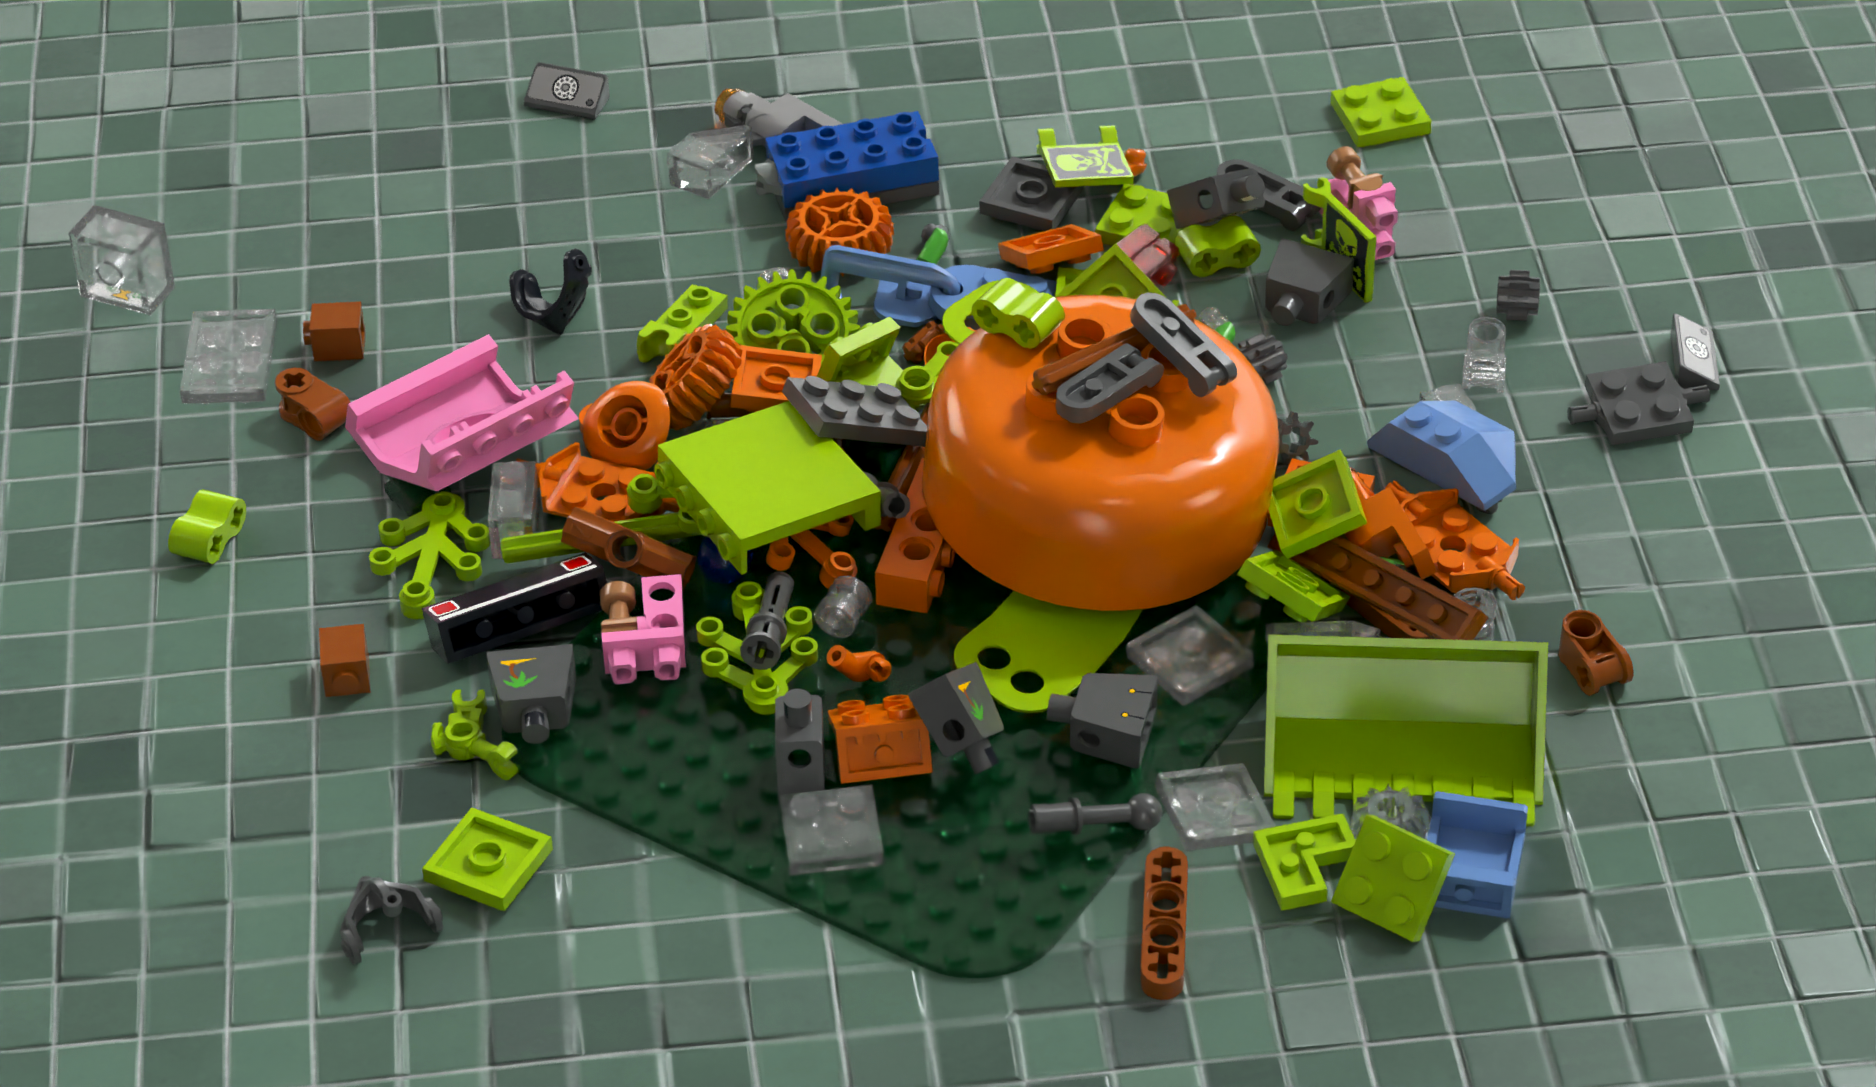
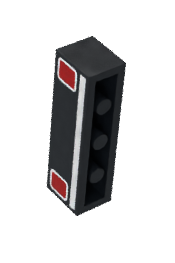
(515, 608)

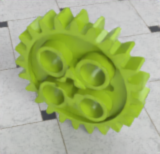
(791, 327)

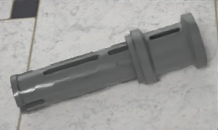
(769, 618)

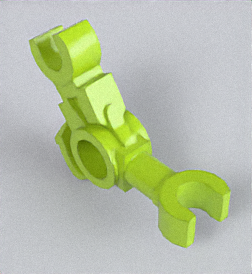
(465, 737)

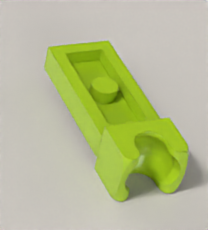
(691, 310)

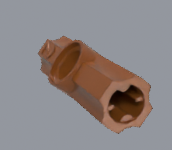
(604, 540)

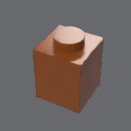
(336, 331)
(344, 660)

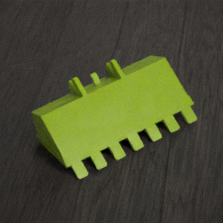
(1405, 716)

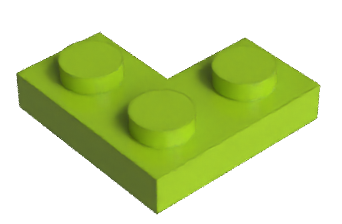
(1295, 852)

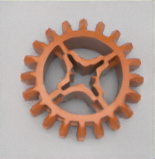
(837, 220)
(697, 373)

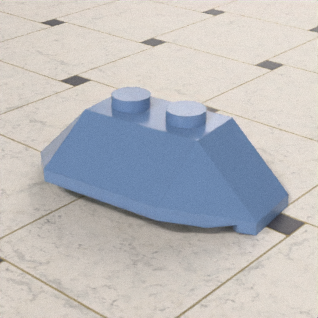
(1452, 450)

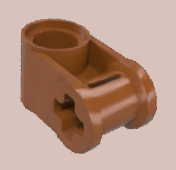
(310, 403)
(1592, 652)

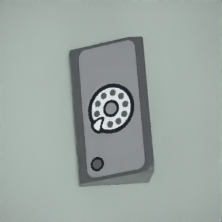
(567, 90)
(1693, 354)

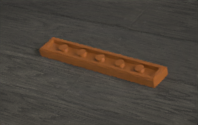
(1391, 589)

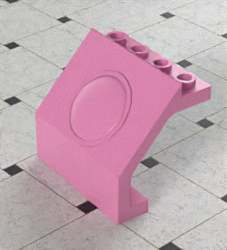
(454, 417)

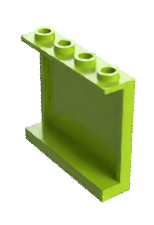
(764, 481)

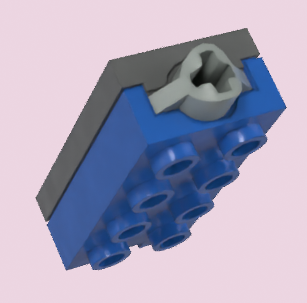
(871, 155)

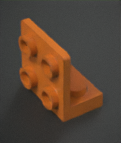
(880, 740)

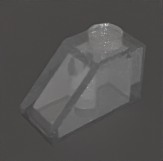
(709, 159)

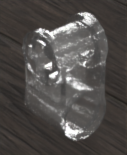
(1485, 355)

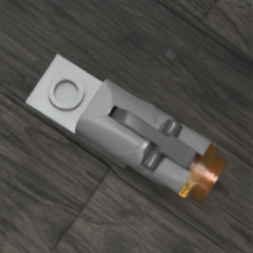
(768, 119)

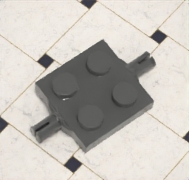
(1638, 403)

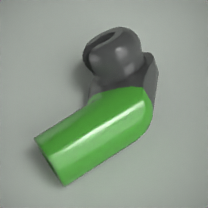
(936, 241)

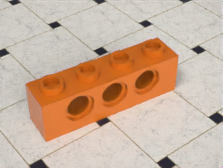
(913, 557)

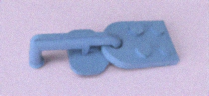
(914, 289)

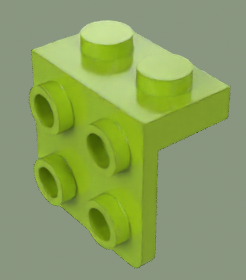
(864, 356)

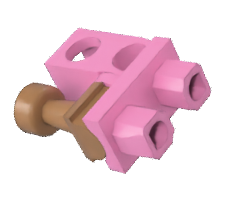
(1364, 197)
(647, 640)

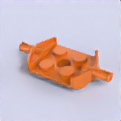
(576, 481)
(1443, 525)

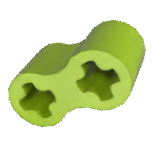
(1218, 246)
(1018, 313)
(207, 526)

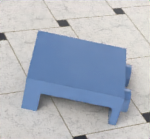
(1487, 851)

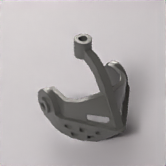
(391, 896)

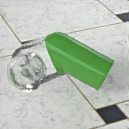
(1220, 323)

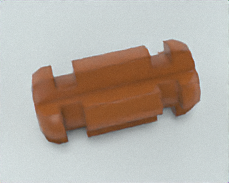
(916, 344)

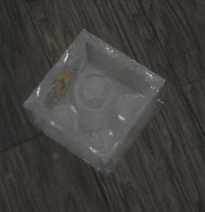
(122, 259)

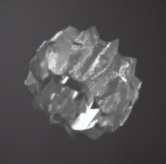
(1394, 807)

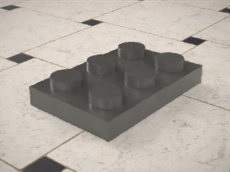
(856, 411)

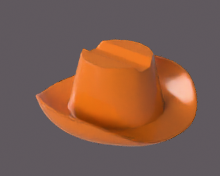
(627, 424)

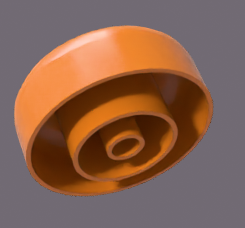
(1105, 510)

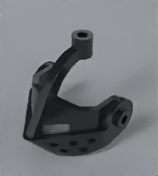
(556, 316)

